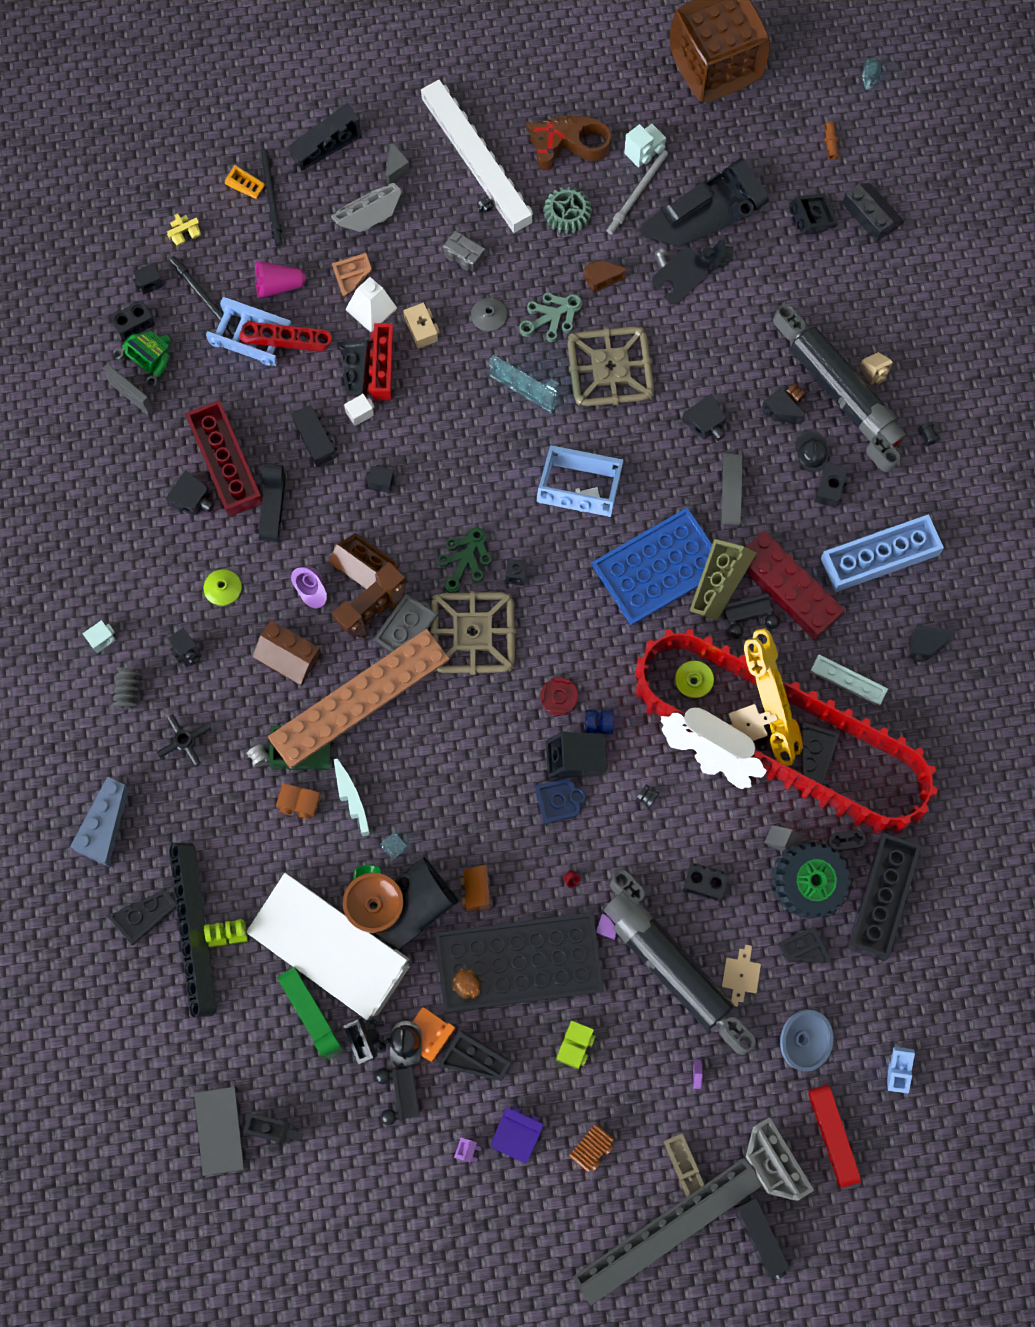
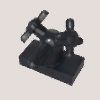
(364, 1037)

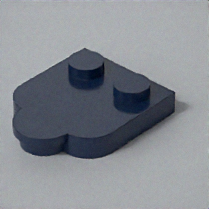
(559, 800)

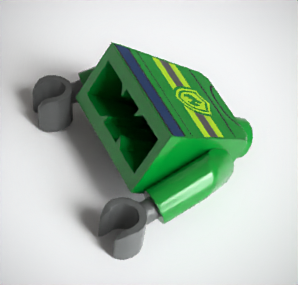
(148, 352)

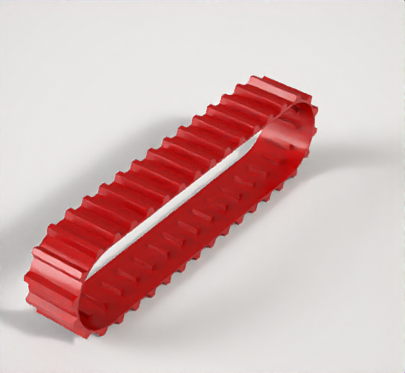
(812, 705)

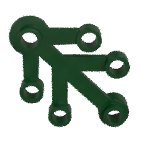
(466, 556)

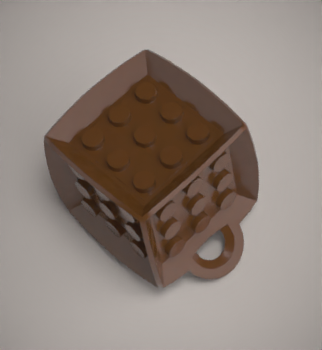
(719, 46)

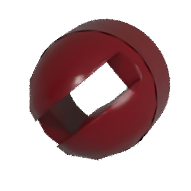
(571, 879)

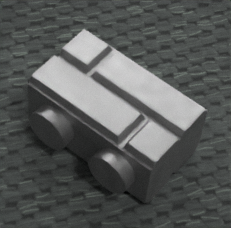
(463, 251)

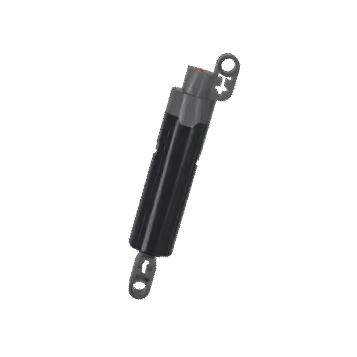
(844, 387)
(672, 963)

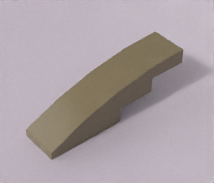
(684, 1164)

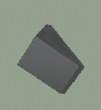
(396, 165)
(782, 838)

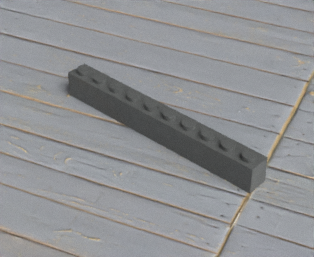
(667, 1231)

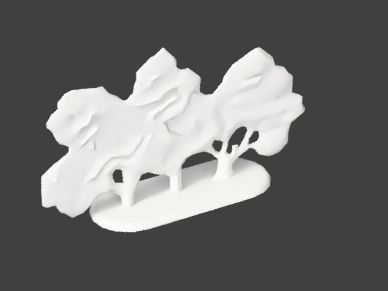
(716, 746)

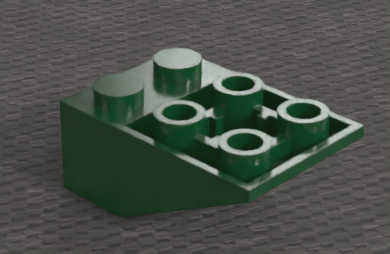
(318, 761)

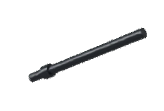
(276, 227)
(183, 272)

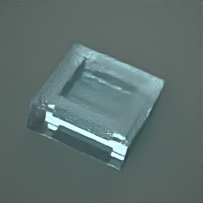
(393, 846)

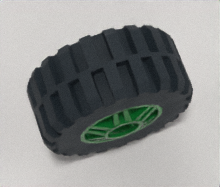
(811, 879)

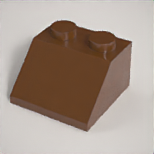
(476, 889)

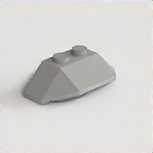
(368, 209)
(775, 1163)

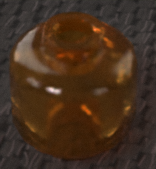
(466, 984)

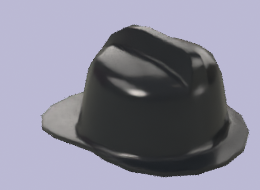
(811, 451)
(405, 1044)

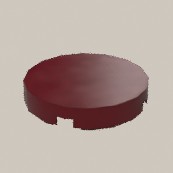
(559, 696)

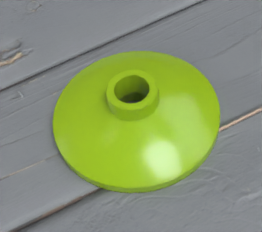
(225, 595)
(698, 671)

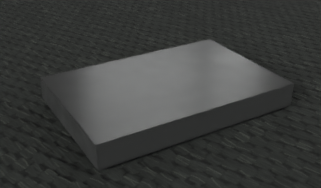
(128, 389)
(405, 623)

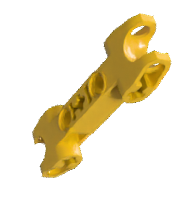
(773, 696)

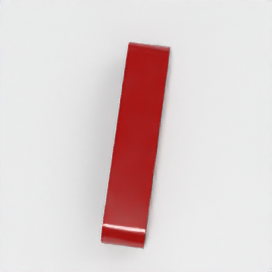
(293, 332)
(834, 1136)

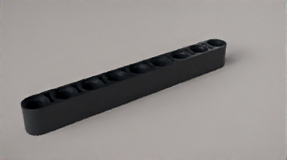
(191, 930)

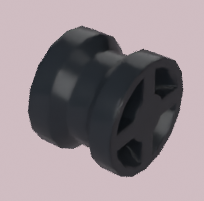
(647, 796)

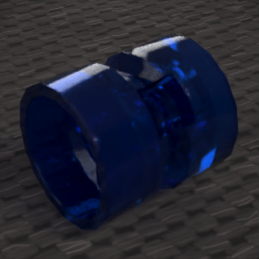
(606, 721)

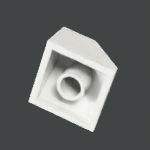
(370, 304)

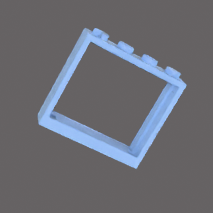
(583, 462)

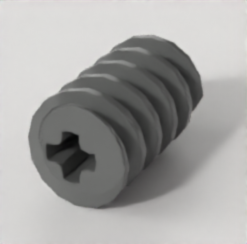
(125, 689)

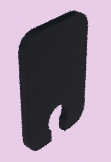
(684, 272)

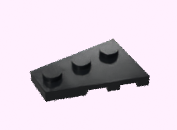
(355, 359)
(817, 751)

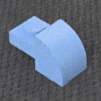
(900, 1069)

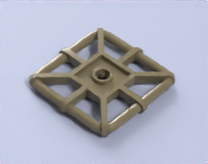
(602, 375)
(483, 624)

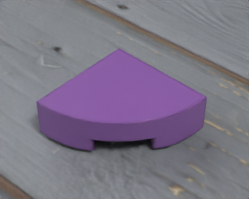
(605, 927)
(697, 1074)

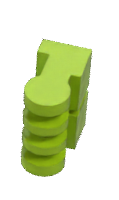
(217, 933)

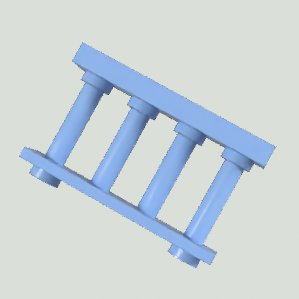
(246, 314)

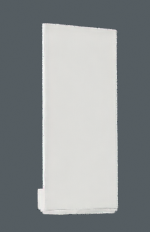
(328, 947)

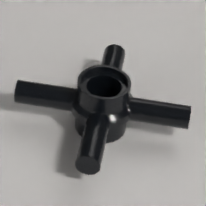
(188, 747)

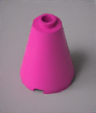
(276, 279)

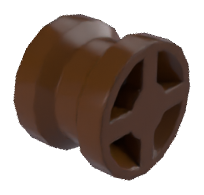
(796, 393)

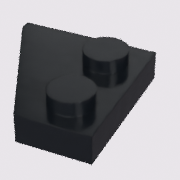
(804, 948)

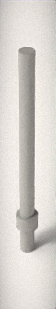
(619, 217)

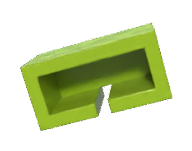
(575, 1044)

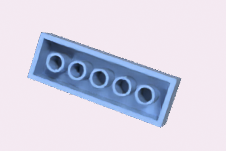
(881, 553)

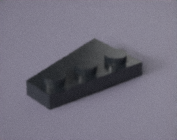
(143, 916)

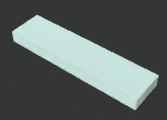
(849, 680)

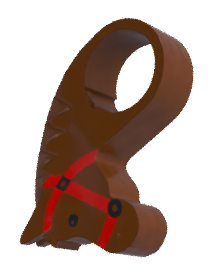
(565, 133)

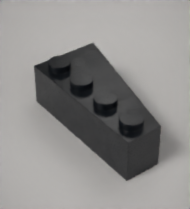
(326, 137)

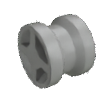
(258, 755)

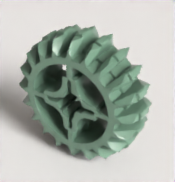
(564, 201)

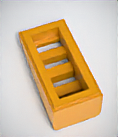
(236, 171)

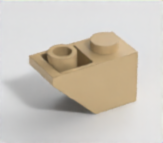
(875, 368)

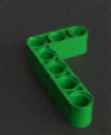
(310, 1014)

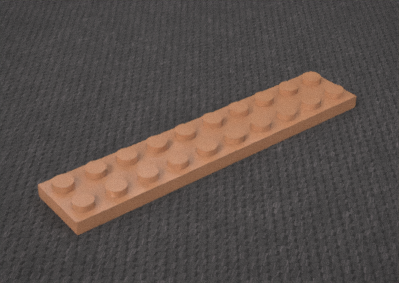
(358, 698)

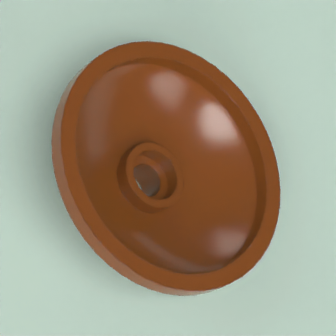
(368, 890)

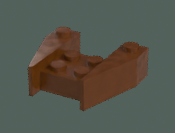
(374, 600)

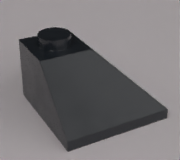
(927, 642)

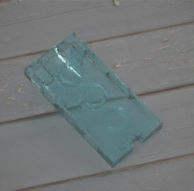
(523, 384)

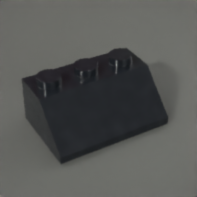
(871, 211)

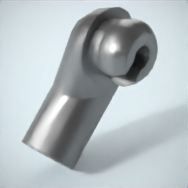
(661, 260)

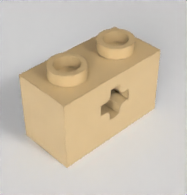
(421, 334)

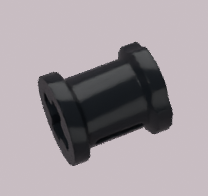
(929, 434)

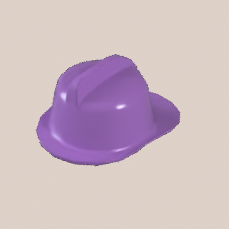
(309, 586)

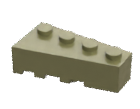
(720, 578)

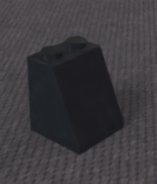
(576, 755)

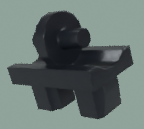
(717, 255)

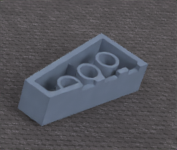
(100, 827)

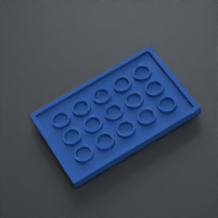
(655, 566)

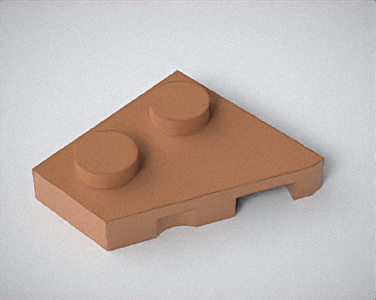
(351, 272)

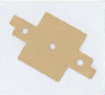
(750, 715)
(743, 966)

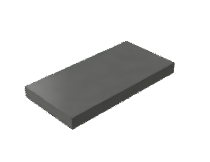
(219, 1131)

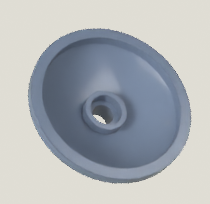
(814, 1041)

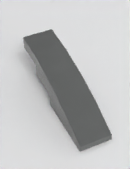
(731, 489)

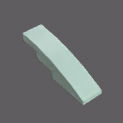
(348, 792)

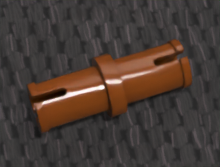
(831, 140)

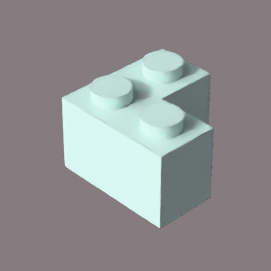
(643, 144)

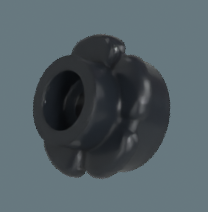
(485, 204)

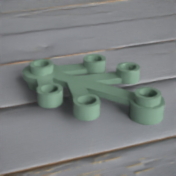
(552, 314)

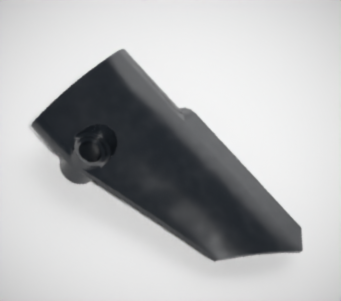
(708, 206)
(422, 904)

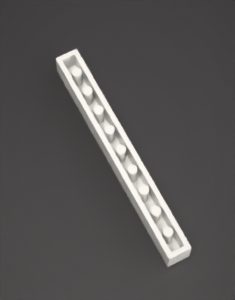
(476, 156)

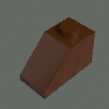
(603, 274)

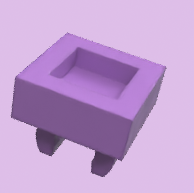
(466, 1149)

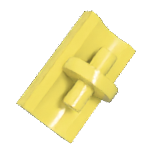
(190, 226)

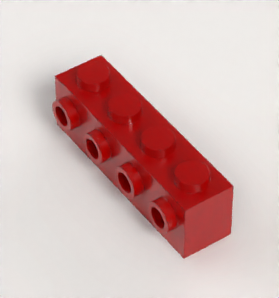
(382, 361)

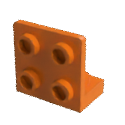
(434, 1034)

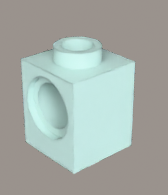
(100, 636)

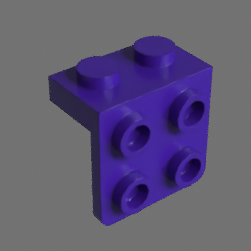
(517, 1134)

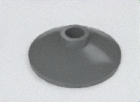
(491, 321)

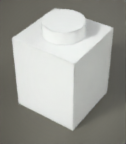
(359, 409)

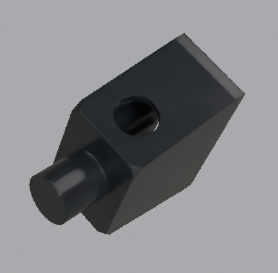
(706, 418)
(190, 495)

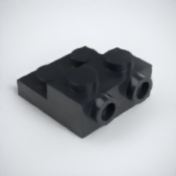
(812, 213)

